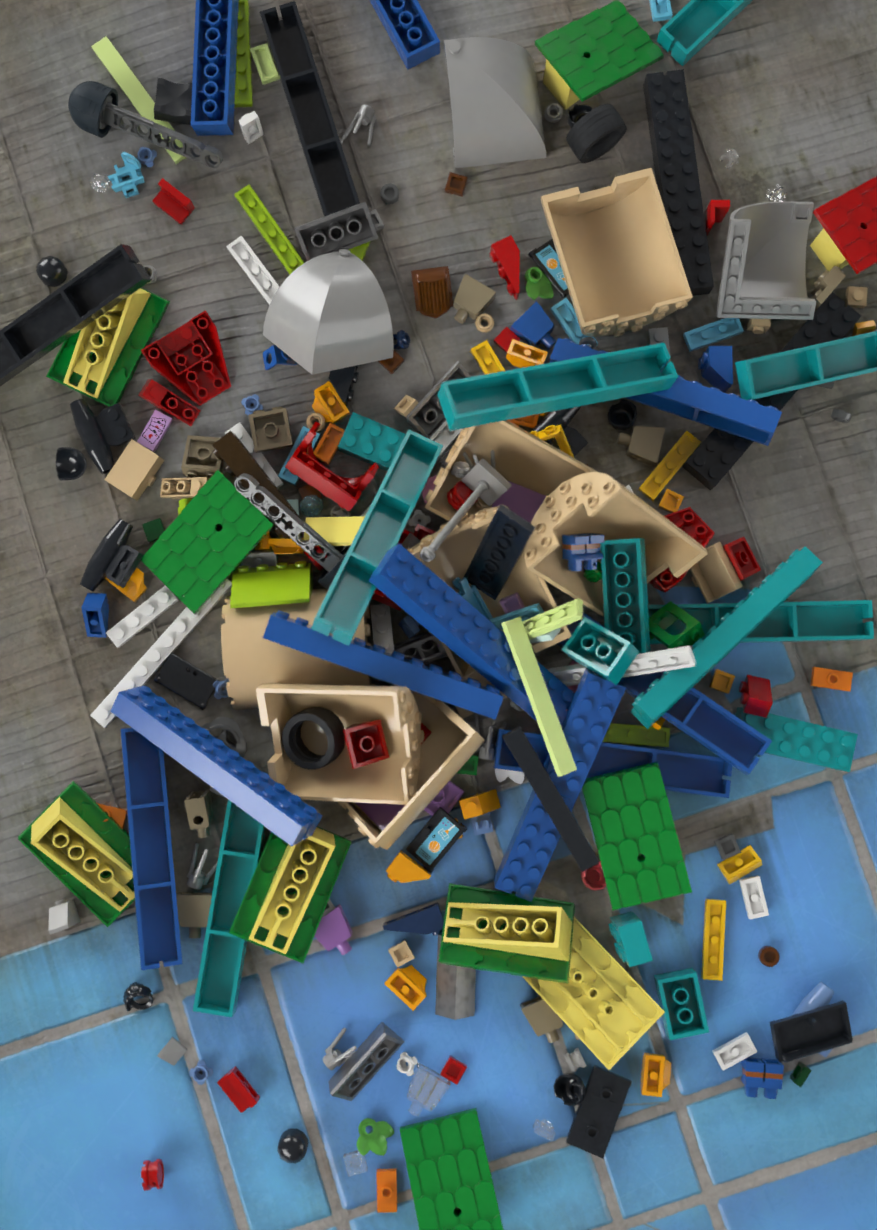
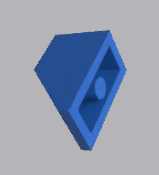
(96, 614)

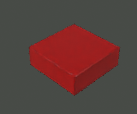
(505, 338)
(453, 1070)

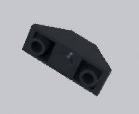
(343, 381)

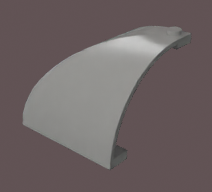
(493, 102)
(766, 263)
(331, 315)

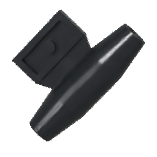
(563, 418)
(101, 432)
(112, 558)

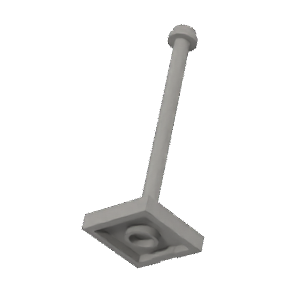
(486, 484)

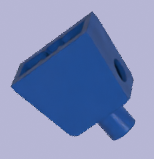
(534, 327)

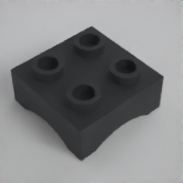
(173, 102)

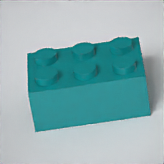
(370, 441)
(600, 650)
(630, 939)
(682, 1002)

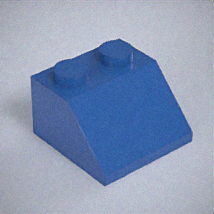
(717, 366)

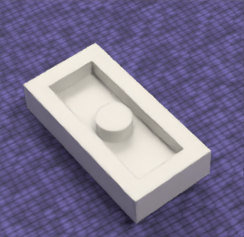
(251, 127)
(753, 897)
(734, 1051)

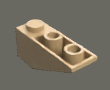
(181, 487)

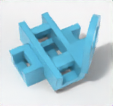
(131, 168)

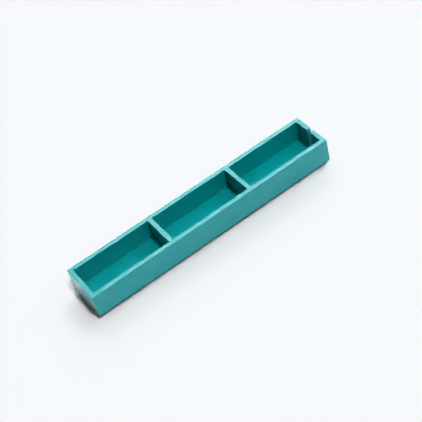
(697, 26)
(807, 366)
(556, 386)
(378, 533)
(790, 621)
(726, 635)
(223, 952)

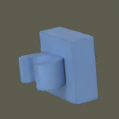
(409, 626)
(482, 824)

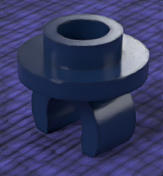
(403, 340)

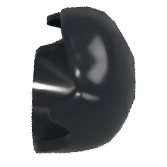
(577, 113)
(51, 271)
(622, 415)
(569, 1089)
(292, 1146)

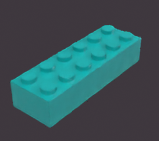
(626, 591)
(804, 740)

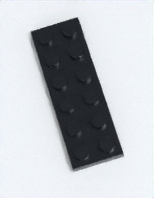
(499, 551)

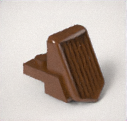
(432, 291)

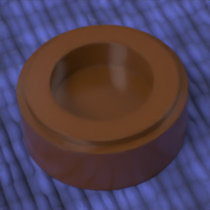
(768, 956)

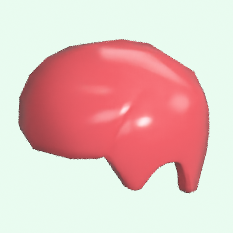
(593, 877)

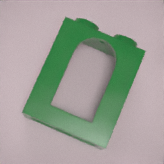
(667, 616)

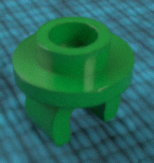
(594, 575)

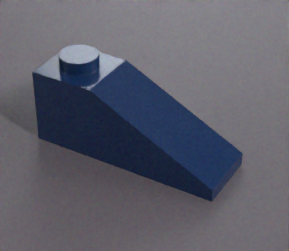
(422, 921)

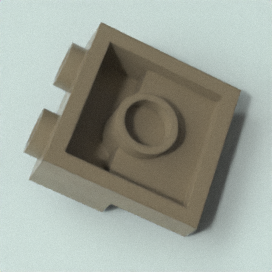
(826, 284)
(270, 429)
(199, 457)

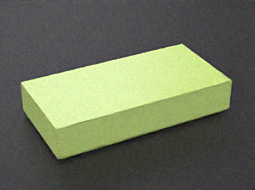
(264, 63)

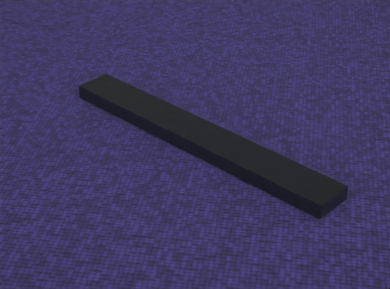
(550, 798)

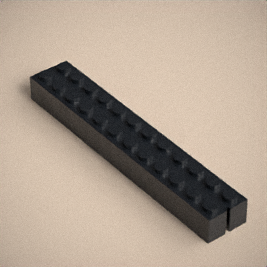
(309, 109)
(678, 173)
(69, 310)
(722, 449)

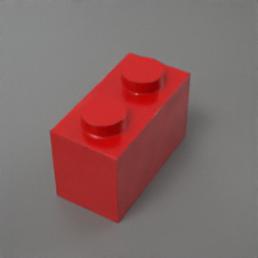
(756, 695)

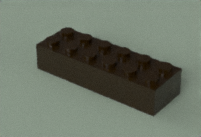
(240, 461)

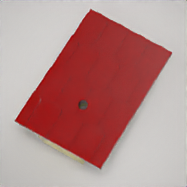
(849, 229)

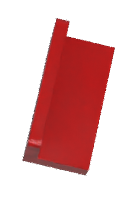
(173, 202)
(715, 213)
(238, 1089)

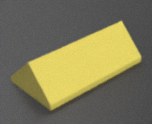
(335, 530)

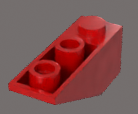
(507, 257)
(169, 402)

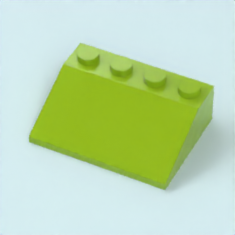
(271, 584)

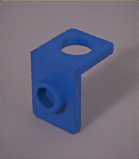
(278, 357)

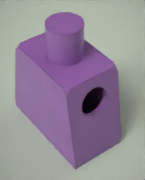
(334, 931)

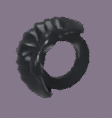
(137, 989)

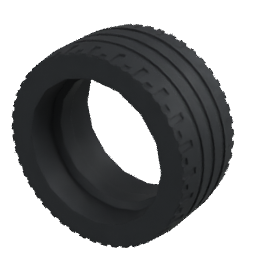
(596, 133)
(299, 752)

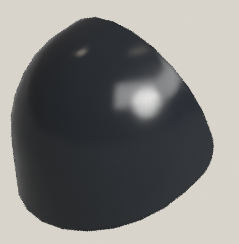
(70, 463)

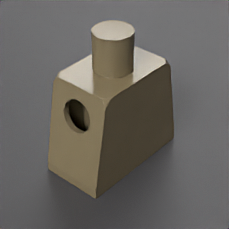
(472, 299)
(643, 443)
(200, 804)
(193, 911)
(542, 1018)

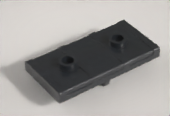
(811, 1032)
(598, 1111)

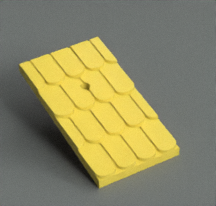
(602, 1013)

